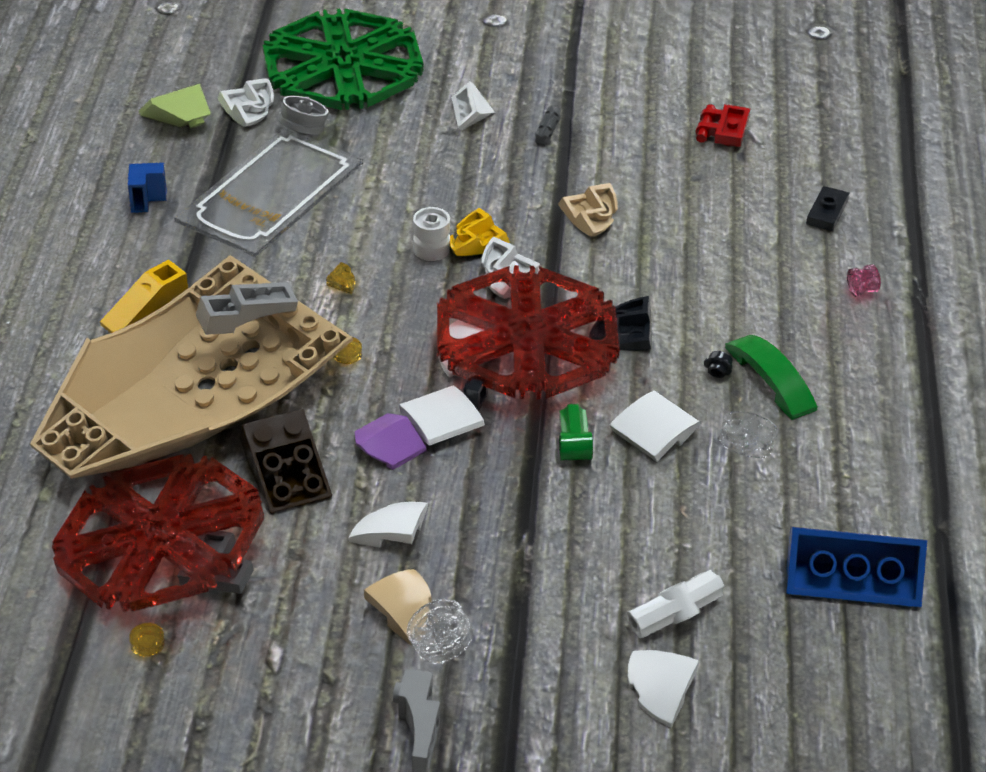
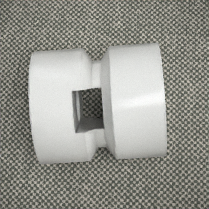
(431, 233)

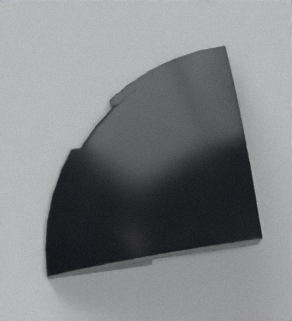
(633, 325)

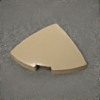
(591, 210)
(399, 598)

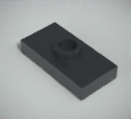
(827, 208)

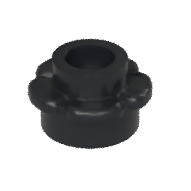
(719, 364)

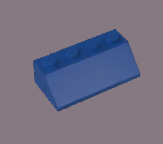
(856, 566)

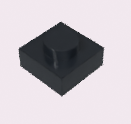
(475, 392)

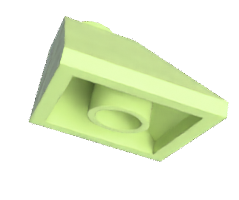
(178, 107)

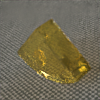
(341, 278)

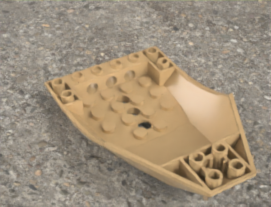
(138, 387)

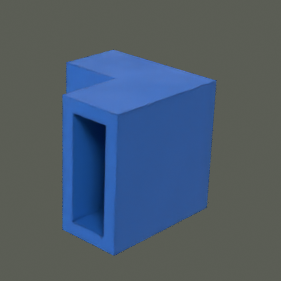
(146, 184)

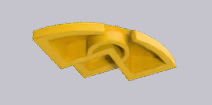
(475, 233)

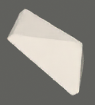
(470, 106)

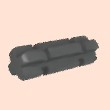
(547, 125)

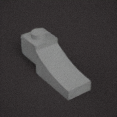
(244, 303)
(421, 713)

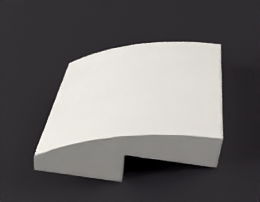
(442, 415)
(654, 425)

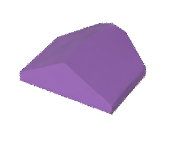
(390, 440)

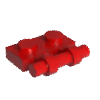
(729, 124)

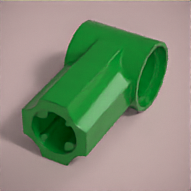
(574, 438)

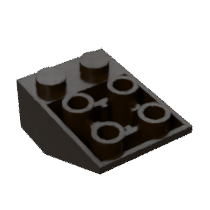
(285, 461)

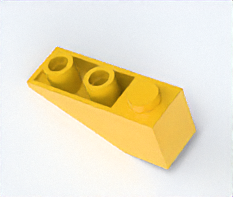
(146, 295)

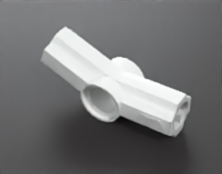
(676, 603)

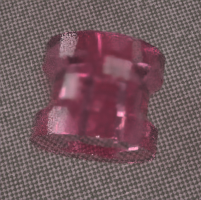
(863, 280)

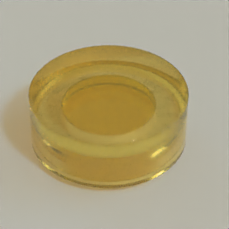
(351, 353)
(147, 639)

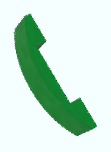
(777, 371)

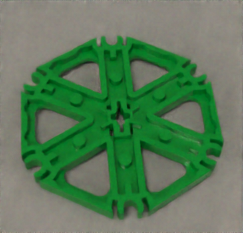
(361, 56)

